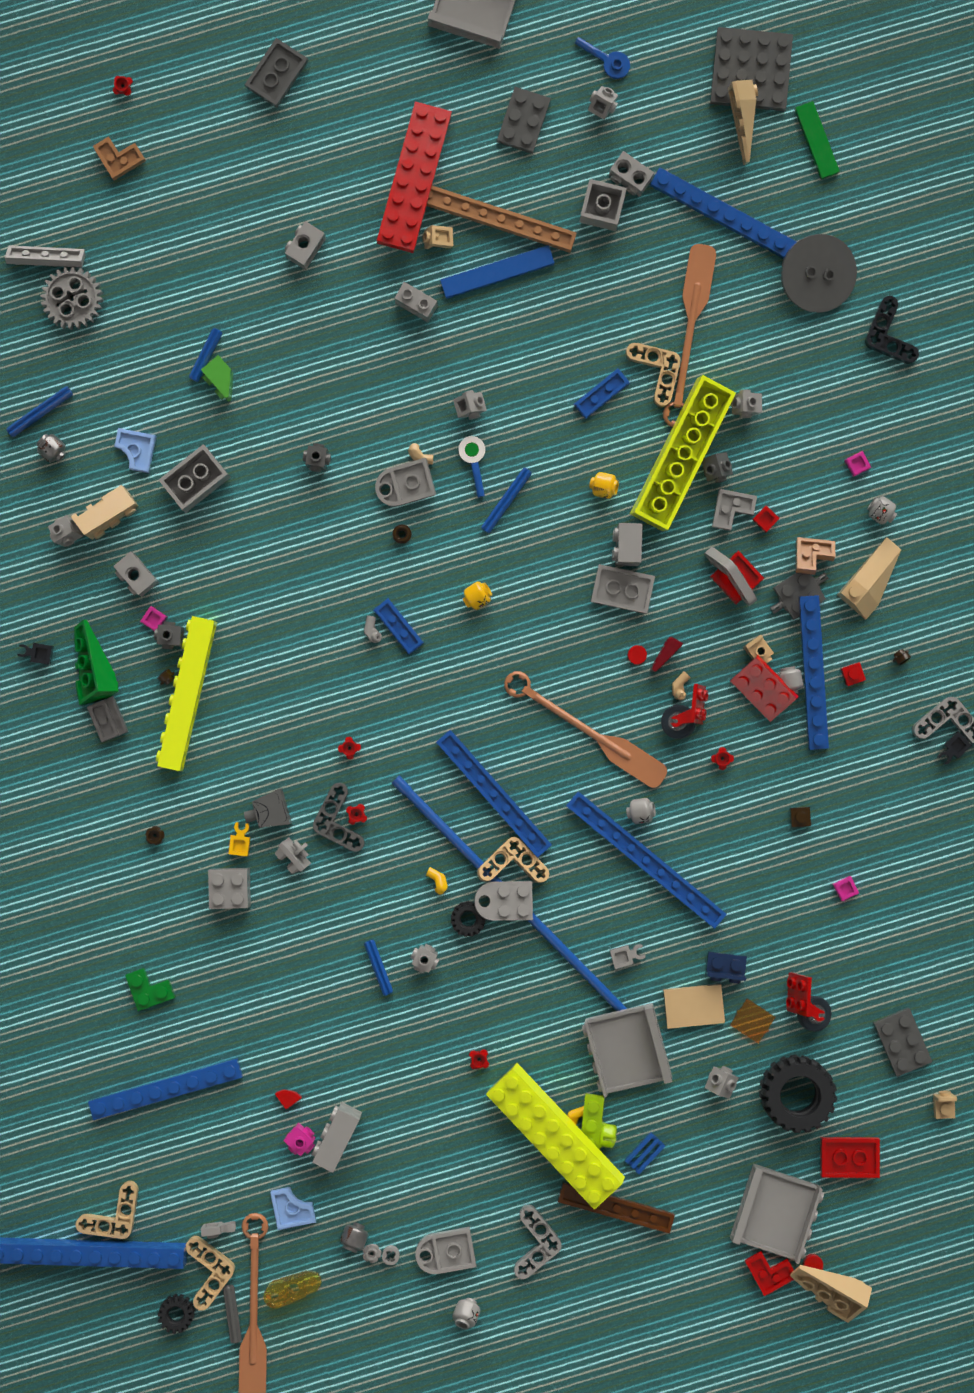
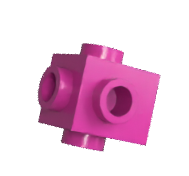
(300, 1133)

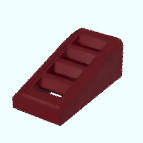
(667, 651)

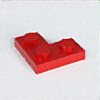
(769, 1278)

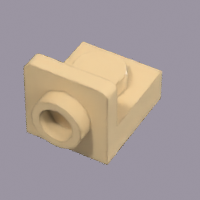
(438, 237)
(944, 1105)

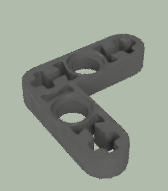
(331, 825)

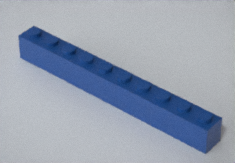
(93, 1253)

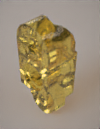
(306, 1280)

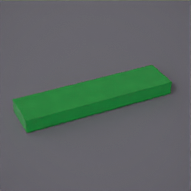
(817, 140)

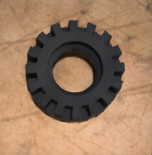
(456, 919)
(168, 1322)

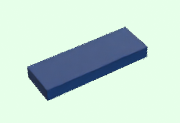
(601, 393)
(398, 626)

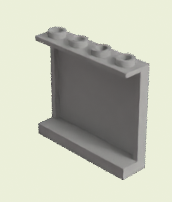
(473, 19)
(627, 1049)
(777, 1213)

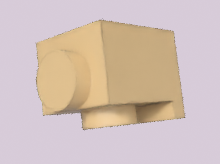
(752, 649)

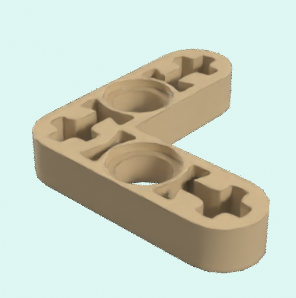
(660, 363)
(510, 855)
(121, 1219)
(216, 1274)

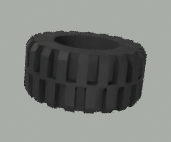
(818, 1108)

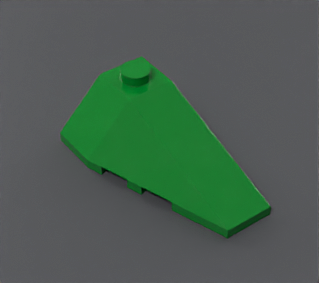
(96, 675)

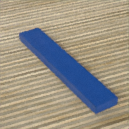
(497, 272)

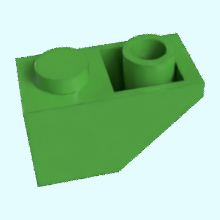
(219, 375)

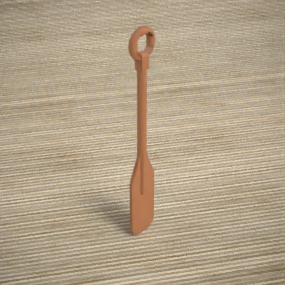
(695, 297)
(617, 749)
(253, 1347)

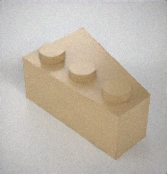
(105, 513)

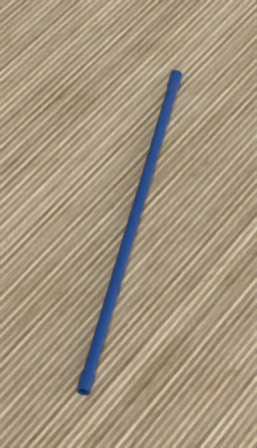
(406, 790)

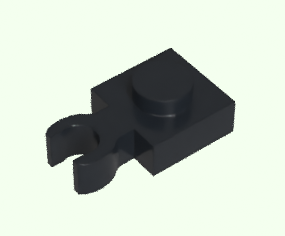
(39, 653)
(956, 747)

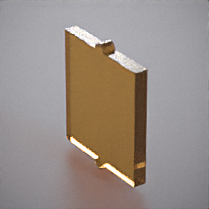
(752, 1020)

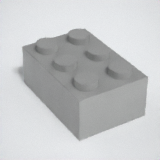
(194, 478)
(336, 1136)

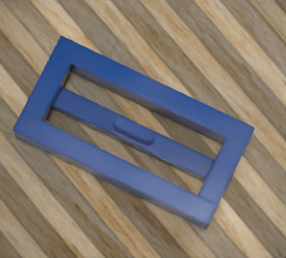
(634, 1164)

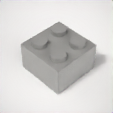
(602, 205)
(628, 544)
(229, 888)

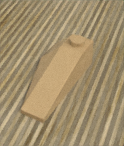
(743, 103)
(868, 584)
(842, 1294)

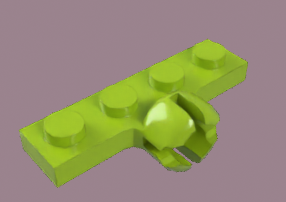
(592, 1124)

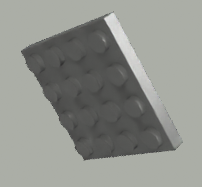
(754, 57)

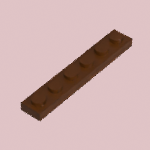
(621, 1209)

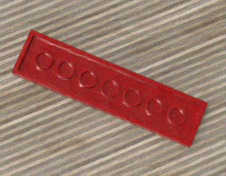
(414, 177)

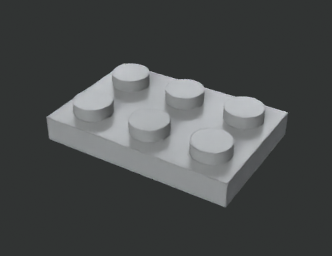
(622, 589)

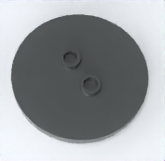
(818, 273)

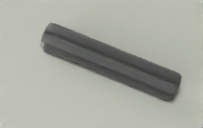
(232, 1314)

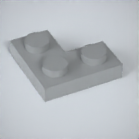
(730, 502)

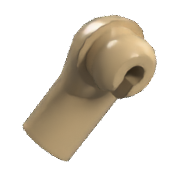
(416, 454)
(678, 686)

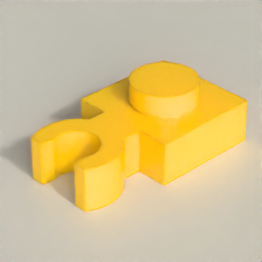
(240, 843)

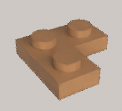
(118, 162)
(811, 549)

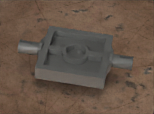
(795, 587)

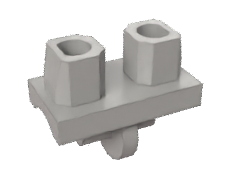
(295, 853)

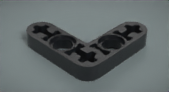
(884, 339)

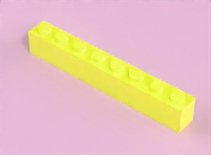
(186, 694)

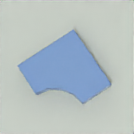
(137, 447)
(290, 1210)

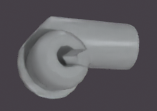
(370, 631)

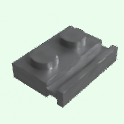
(107, 719)

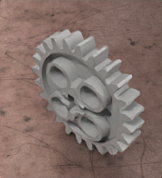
(79, 313)

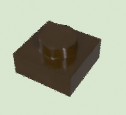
(800, 816)

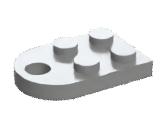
(407, 483)
(506, 901)
(449, 1251)

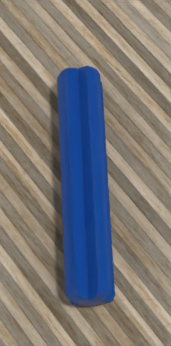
(205, 354)
(378, 967)

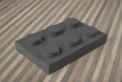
(276, 72)
(523, 120)
(902, 1042)

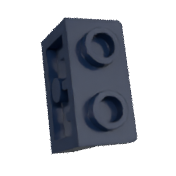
(726, 966)

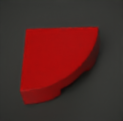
(287, 1097)

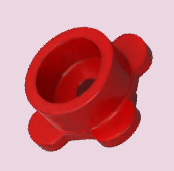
(118, 81)
(344, 748)
(722, 763)
(361, 815)
(479, 1064)

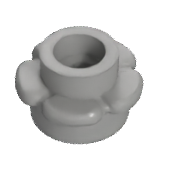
(371, 1248)

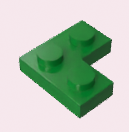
(144, 993)

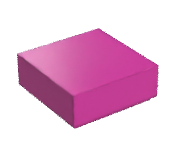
(857, 463)
(153, 618)
(845, 888)

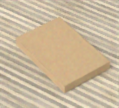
(694, 1006)

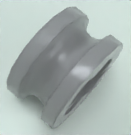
(396, 1256)

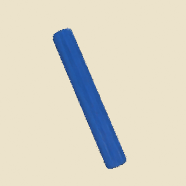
(39, 411)
(506, 500)

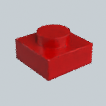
(765, 518)
(853, 674)

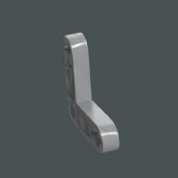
(731, 570)
(953, 715)
(542, 1247)

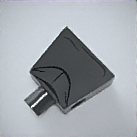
(269, 810)

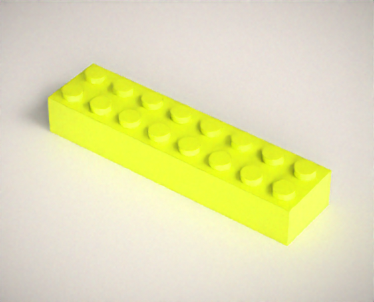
(682, 453)
(555, 1136)

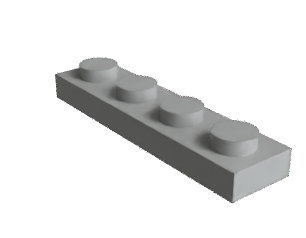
(45, 256)

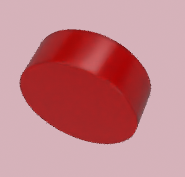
(637, 654)
(813, 1261)

